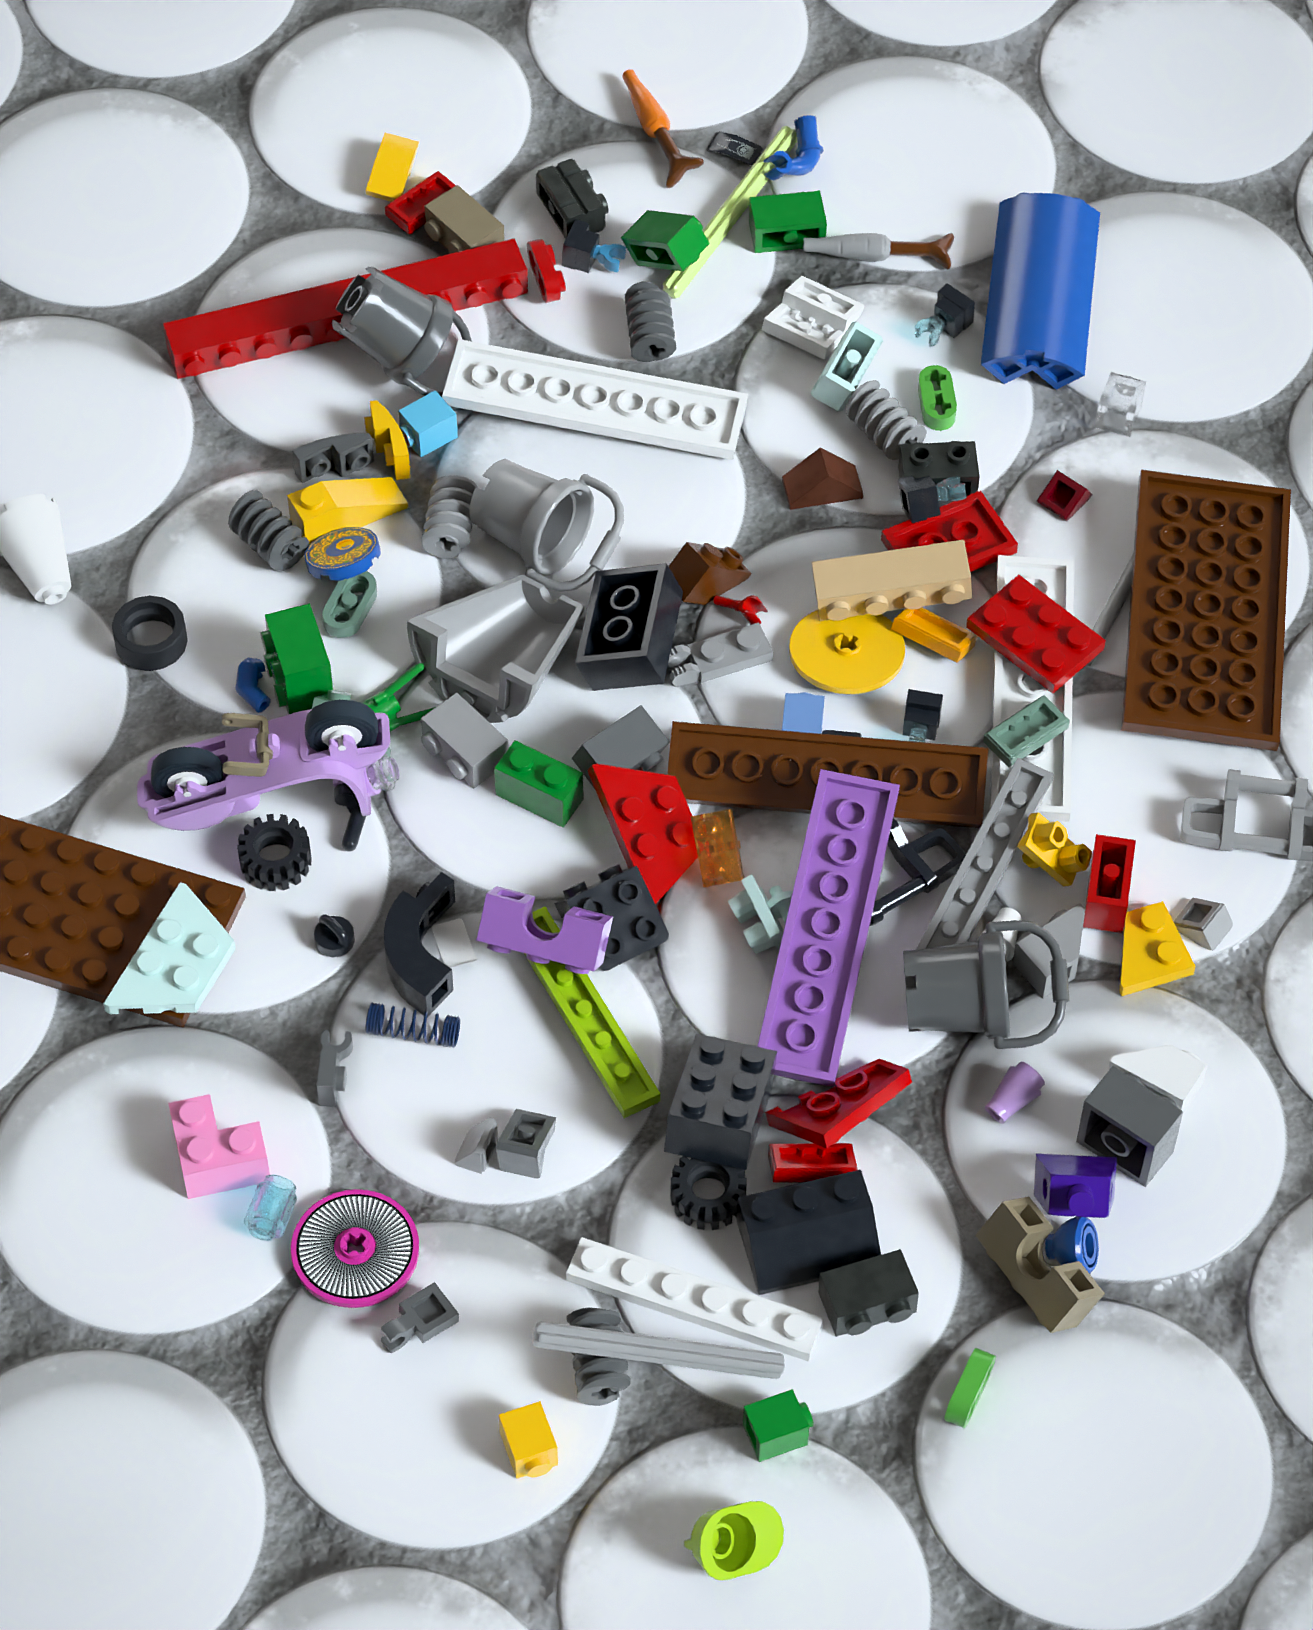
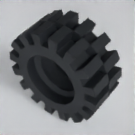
(268, 834)
(703, 1209)

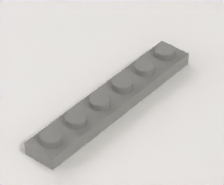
(988, 856)

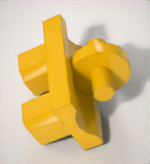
(1049, 848)

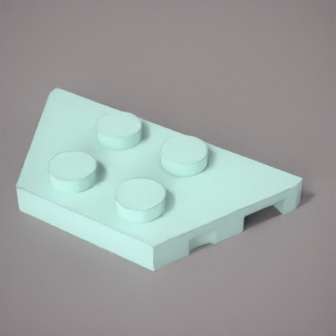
(174, 960)

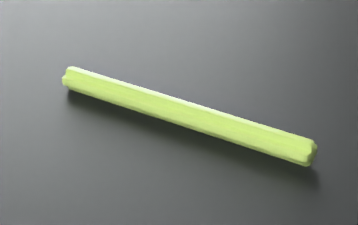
(732, 210)

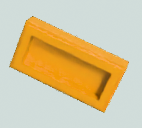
(935, 633)

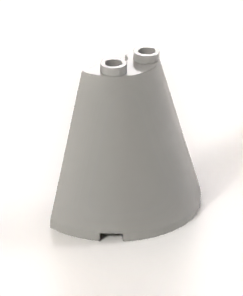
(494, 644)

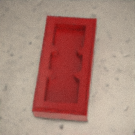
(409, 208)
(809, 1161)

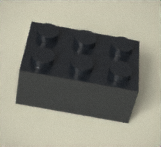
(629, 627)
(720, 1101)

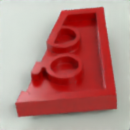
(833, 1113)

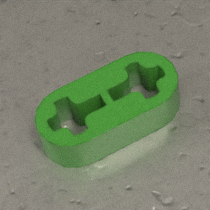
(944, 396)
(970, 1387)

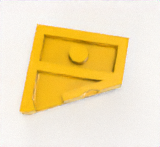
(1152, 950)

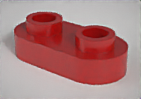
(542, 264)

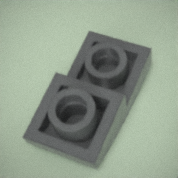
(342, 452)

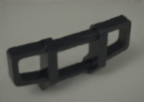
(922, 875)

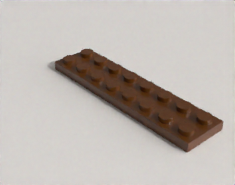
(783, 769)

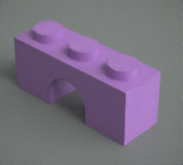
(510, 926)

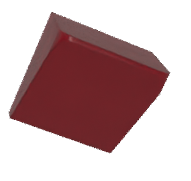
(1063, 496)

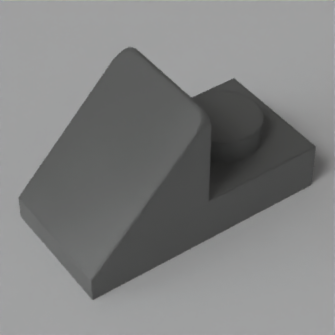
(524, 1143)

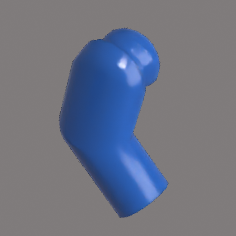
(247, 684)

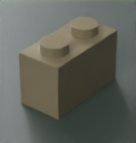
(461, 222)

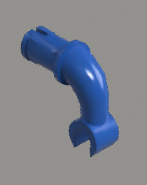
(807, 153)

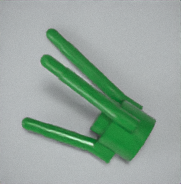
(387, 703)

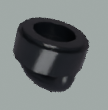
(334, 936)

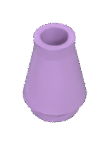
(1015, 1091)

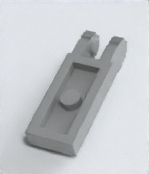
(719, 655)

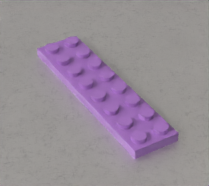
(827, 926)

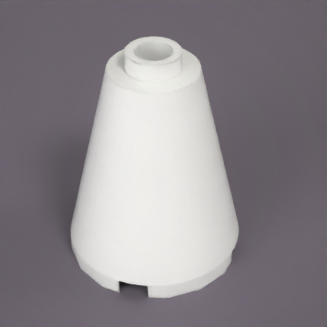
(36, 546)

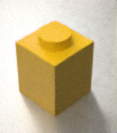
(528, 1440)

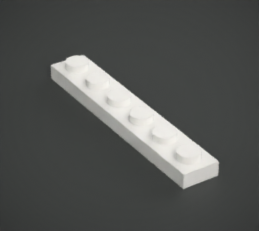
(694, 1299)

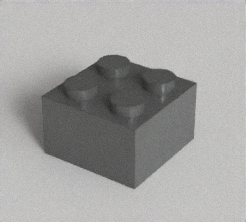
(1129, 1124)

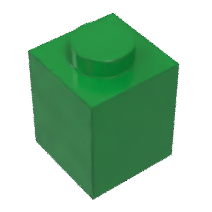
(777, 1425)

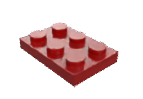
(965, 520)
(1035, 633)

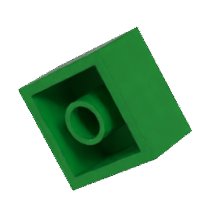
(296, 658)

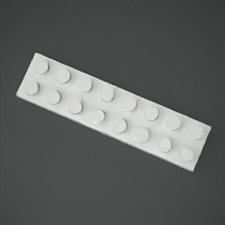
(595, 399)
(1016, 689)

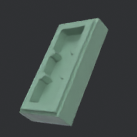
(1026, 730)

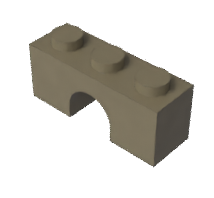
(1015, 1242)

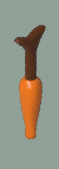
(656, 125)

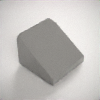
(1204, 922)
(478, 1146)

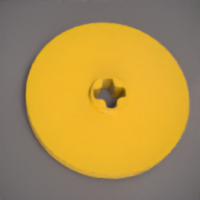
(871, 665)

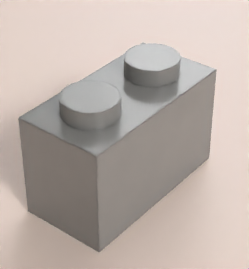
(463, 740)

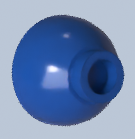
(1074, 1242)

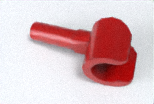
(748, 607)

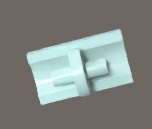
(753, 902)

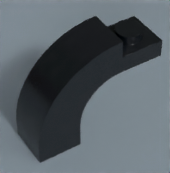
(413, 971)

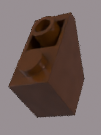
(707, 571)

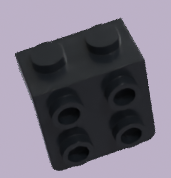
(626, 898)

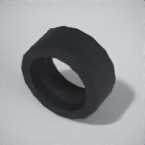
(153, 656)

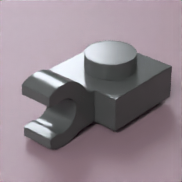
(330, 1074)
(422, 1314)

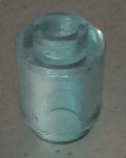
(271, 1208)

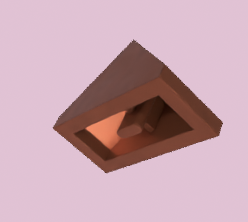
(821, 481)

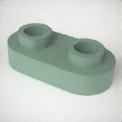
(348, 607)

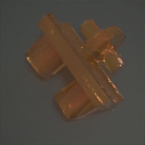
(717, 848)

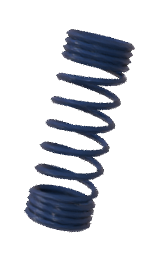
(375, 1021)

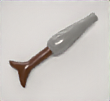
(878, 247)

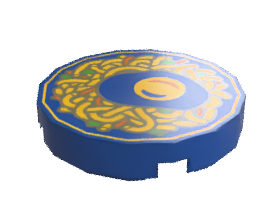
(342, 553)

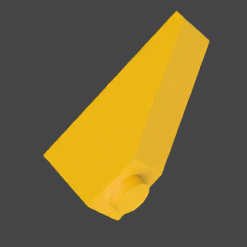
(343, 504)

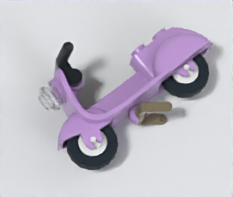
(227, 773)

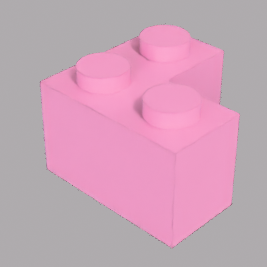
(216, 1158)

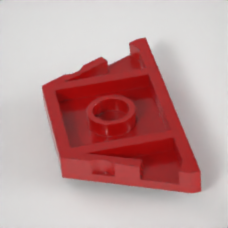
(648, 823)

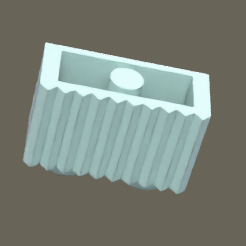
(847, 366)

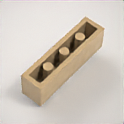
(892, 580)

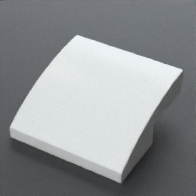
(812, 317)

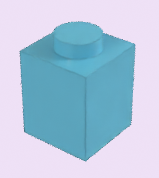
(428, 423)

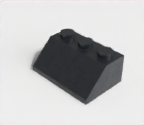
(807, 1230)

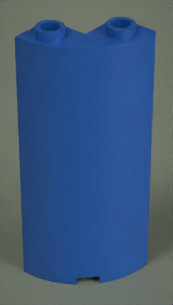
(1041, 288)

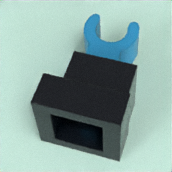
(583, 248)

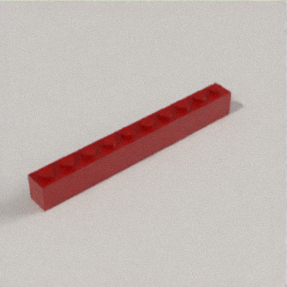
(306, 315)

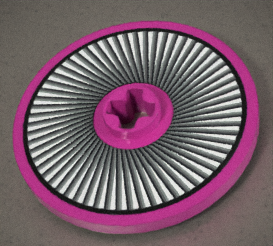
(353, 1278)

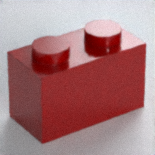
(1109, 883)

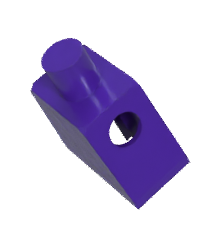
(1075, 1184)

